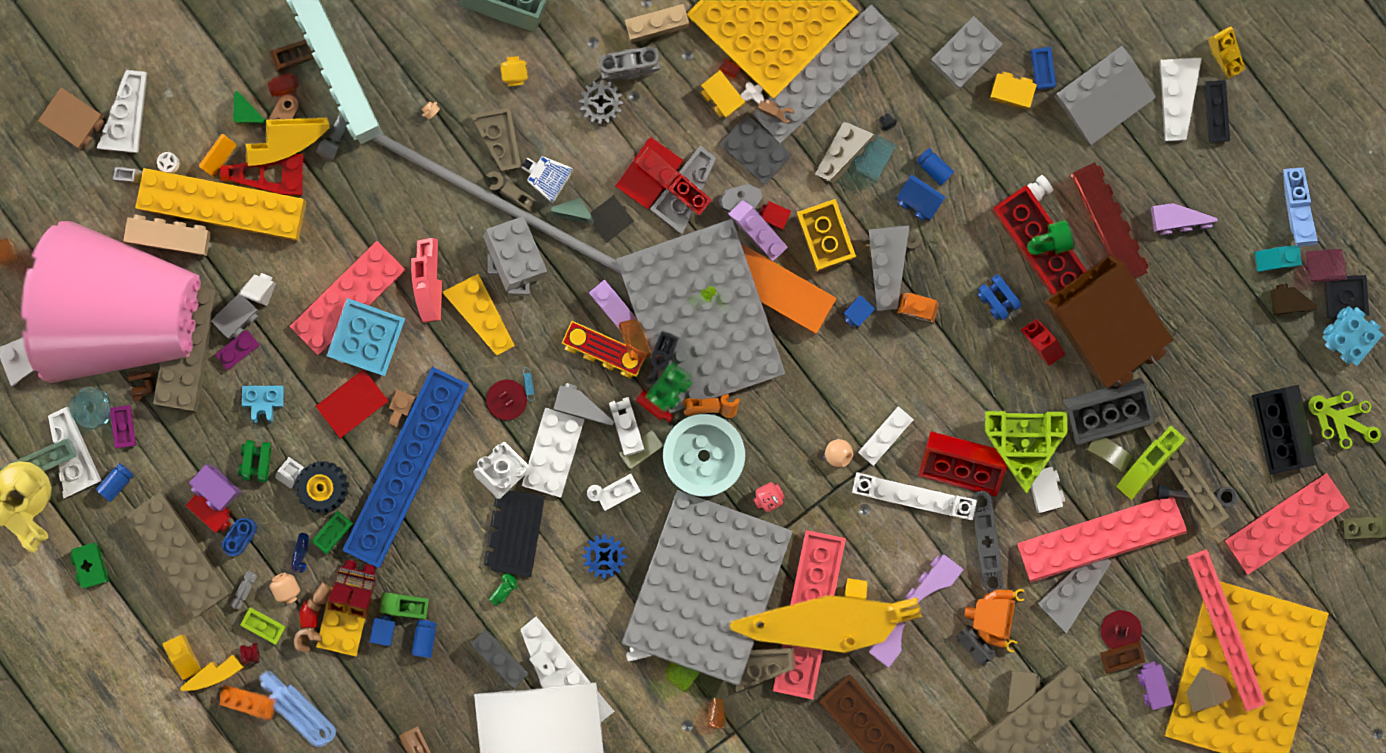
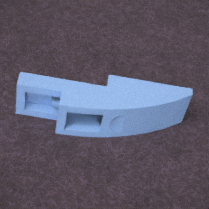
(1298, 207)

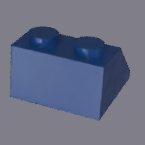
(919, 198)

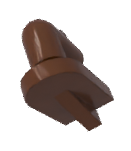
(148, 388)

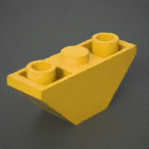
(1226, 52)

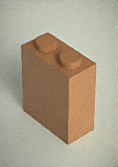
(72, 119)

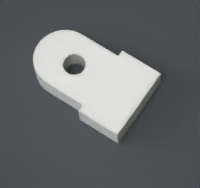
(541, 659)

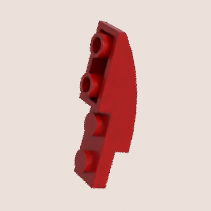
(673, 181)

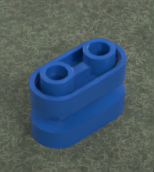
(987, 295)
(239, 536)

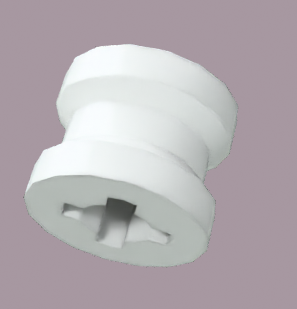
(164, 161)

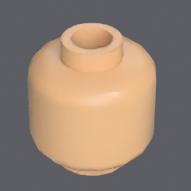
(284, 588)

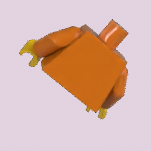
(994, 616)

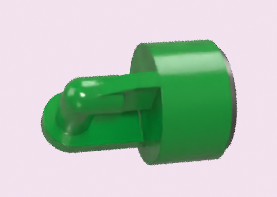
(1058, 239)

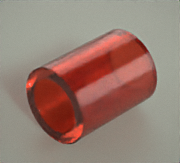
(730, 68)

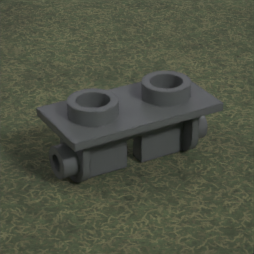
(983, 651)

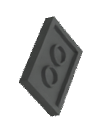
(756, 149)

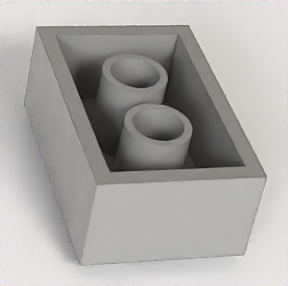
(966, 53)
(514, 253)

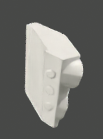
(501, 470)

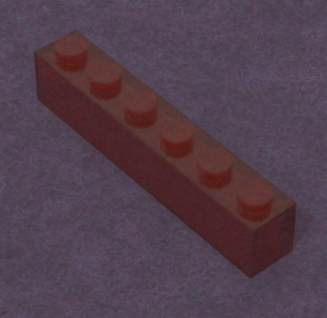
(1107, 218)

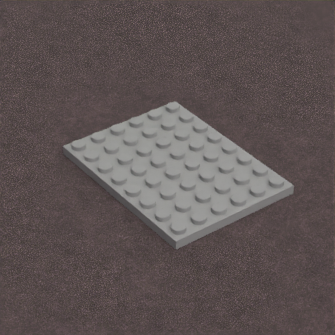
(720, 341)
(704, 575)

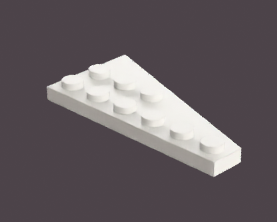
(566, 671)

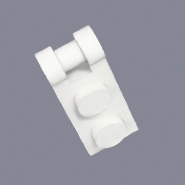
(627, 427)

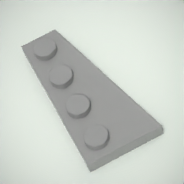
(1071, 594)

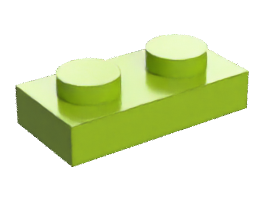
(263, 625)

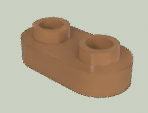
(281, 112)

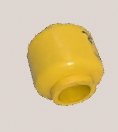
(514, 71)

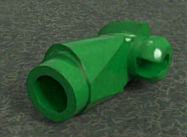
(502, 592)

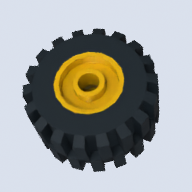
(322, 487)

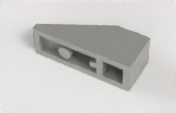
(576, 403)

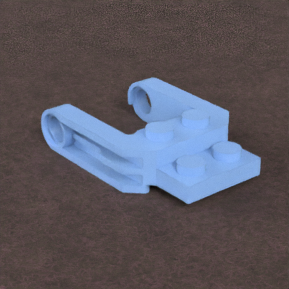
(298, 710)

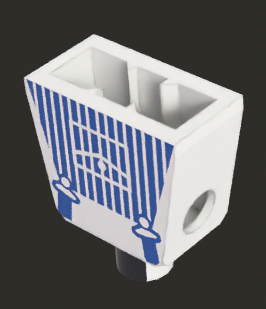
(547, 176)

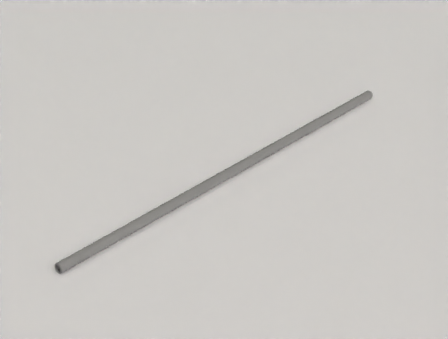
(497, 202)

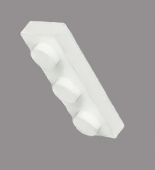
(885, 436)

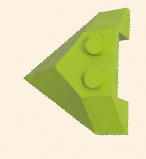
(1025, 440)

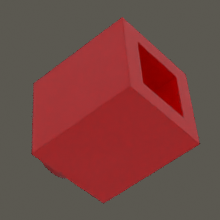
(775, 215)

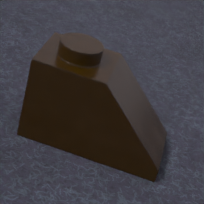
(1290, 300)

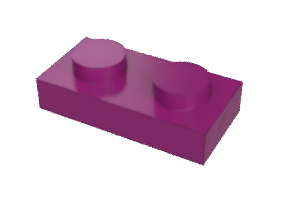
(237, 350)
(123, 426)

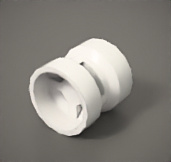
(1040, 187)

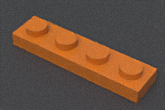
(247, 701)

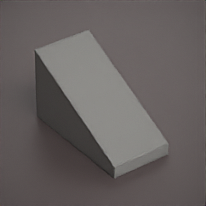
(127, 175)

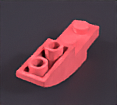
(424, 279)

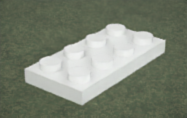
(553, 452)

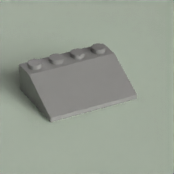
(1105, 95)

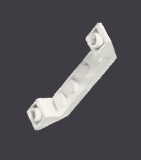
(914, 496)

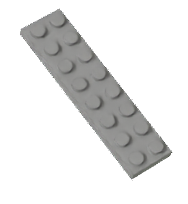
(829, 71)

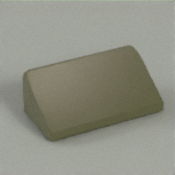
(651, 445)

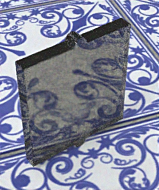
(610, 219)

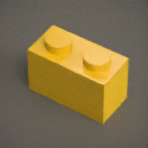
(1013, 91)
(722, 95)

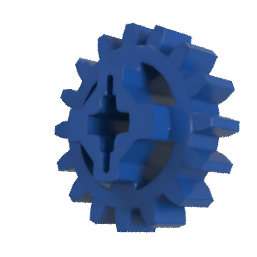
(597, 549)

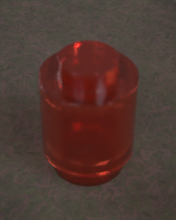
(283, 85)

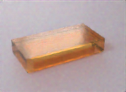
(634, 339)

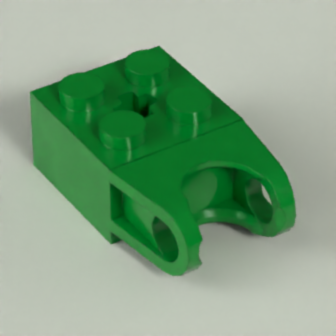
(669, 386)

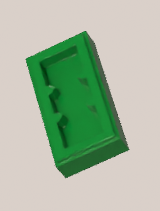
(332, 532)

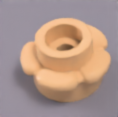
(430, 110)

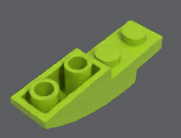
(1150, 462)

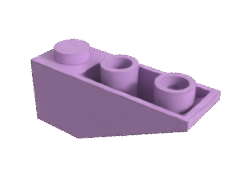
(1174, 216)

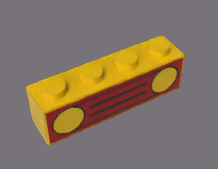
(602, 348)

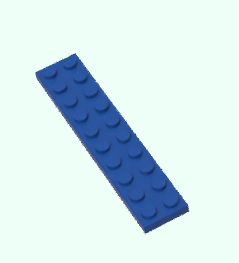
(405, 467)

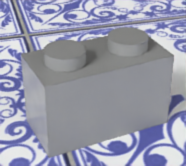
(235, 316)

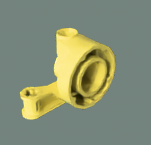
(18, 515)

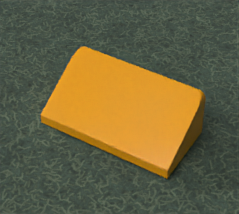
(217, 155)

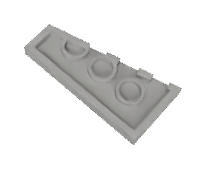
(669, 207)
(888, 257)

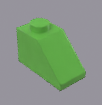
(404, 605)

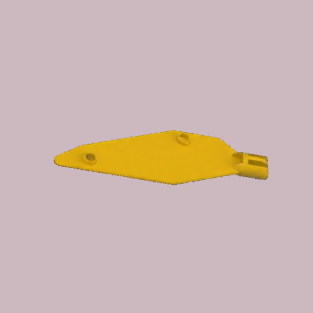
(829, 623)

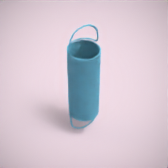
(528, 383)

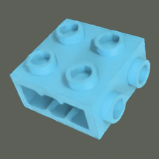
(1352, 335)

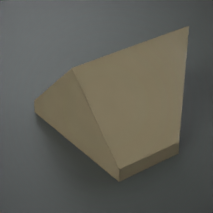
(1207, 690)

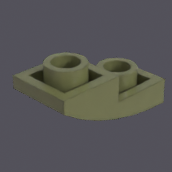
(1111, 453)

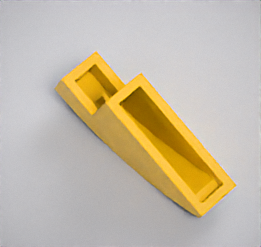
(285, 139)

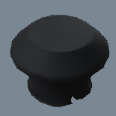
(887, 122)

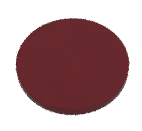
(506, 399)
(1120, 629)

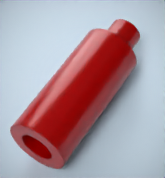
(652, 408)

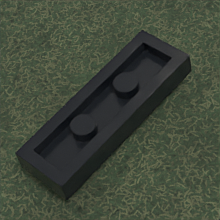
(1217, 111)

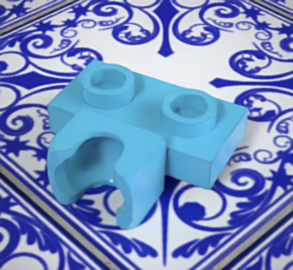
(262, 400)

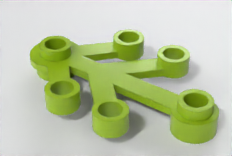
(1341, 417)

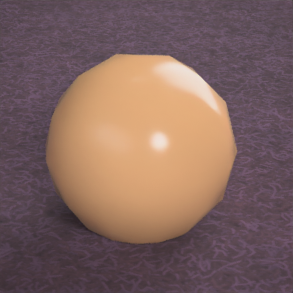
(838, 453)

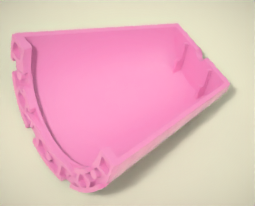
(103, 306)

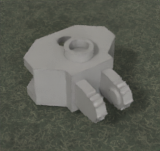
(749, 194)

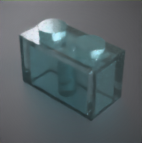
(874, 158)

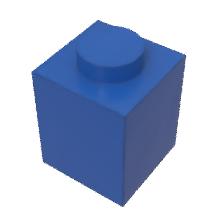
(858, 312)
(383, 630)

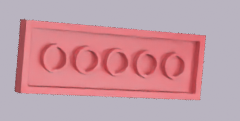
(361, 282)
(1286, 523)

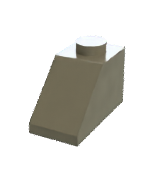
(1021, 688)

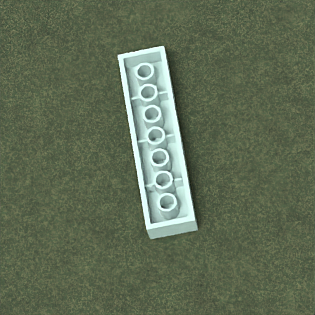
(336, 70)

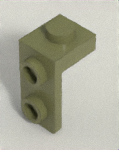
(1364, 527)

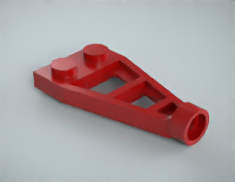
(291, 175)

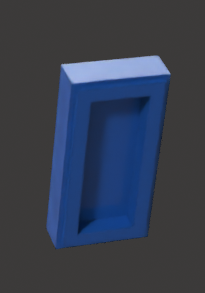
(1043, 68)

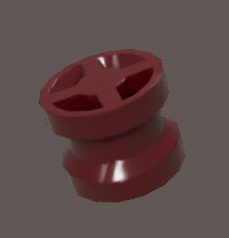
(250, 654)

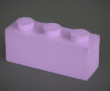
(758, 230)

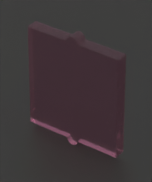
(1326, 265)

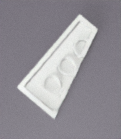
(1178, 92)

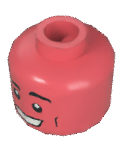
(769, 497)

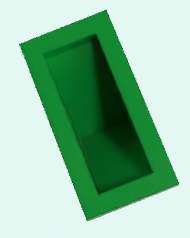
(244, 112)

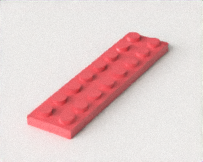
(1101, 538)
(814, 579)

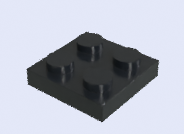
(1346, 293)

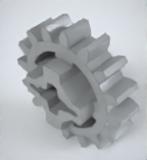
(591, 101)

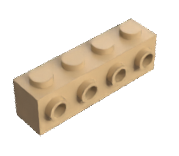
(167, 236)

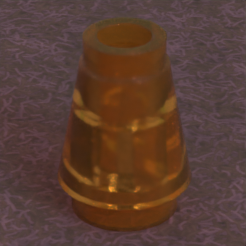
(716, 714)

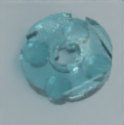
(101, 410)

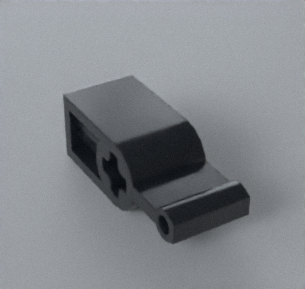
(659, 349)

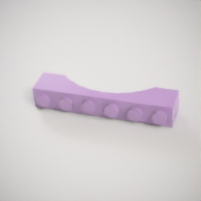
(940, 576)

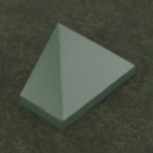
(573, 210)

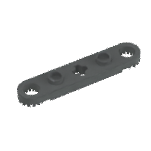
(988, 557)

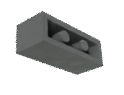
(500, 658)

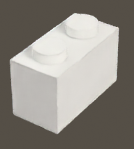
(1046, 492)

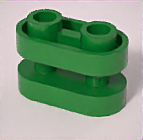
(248, 452)

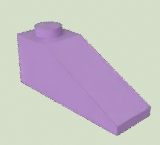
(611, 303)

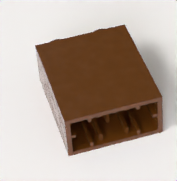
(1109, 322)

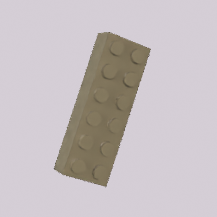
(182, 378)
(179, 554)
(1038, 716)

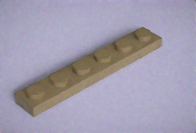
(1191, 479)

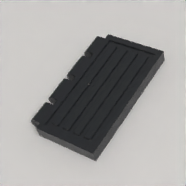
(516, 534)

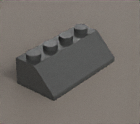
(1108, 411)

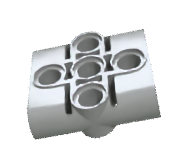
(629, 64)

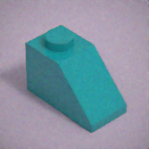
(1278, 258)

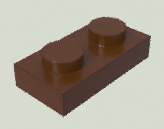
(1122, 657)

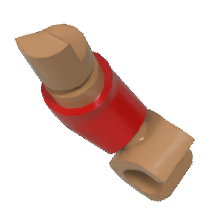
(308, 618)

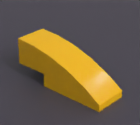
(214, 674)

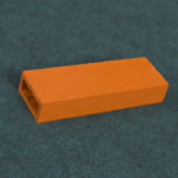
(788, 293)

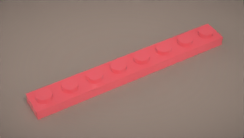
(1226, 630)

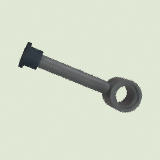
(1165, 492)

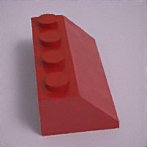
(962, 464)

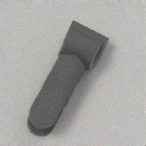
(328, 148)

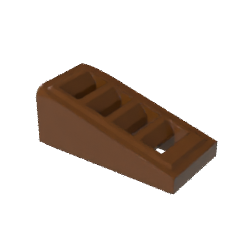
(294, 62)

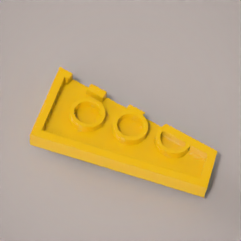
(480, 312)

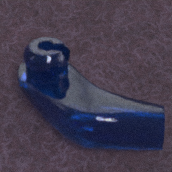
(299, 553)

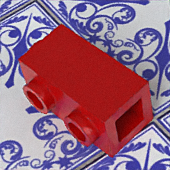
(216, 520)

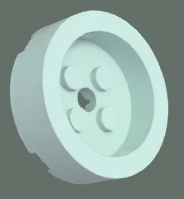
(709, 434)

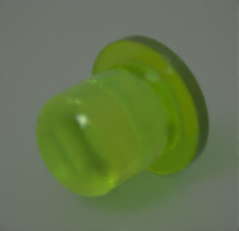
(708, 293)

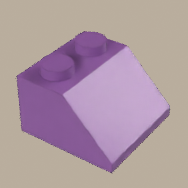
(214, 487)

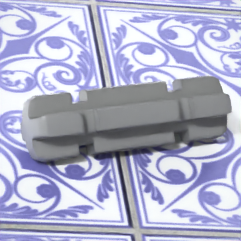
(243, 590)

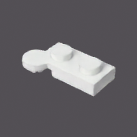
(614, 493)

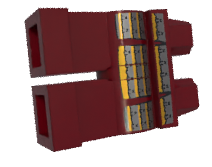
(355, 584)

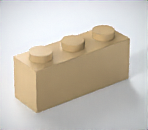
(657, 23)

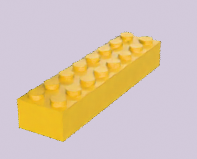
(221, 204)

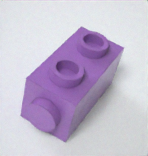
(1155, 686)

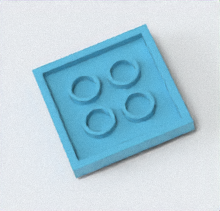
(365, 337)

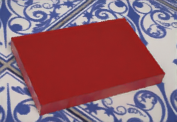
(638, 183)
(352, 403)

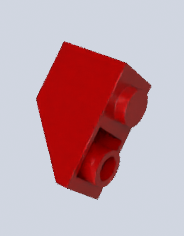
(1043, 342)

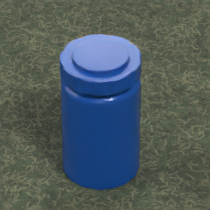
(935, 166)
(115, 482)
(424, 638)

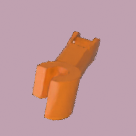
(711, 405)

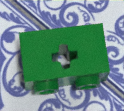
(92, 554)

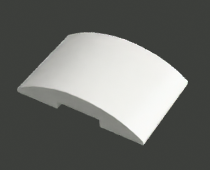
(540, 720)

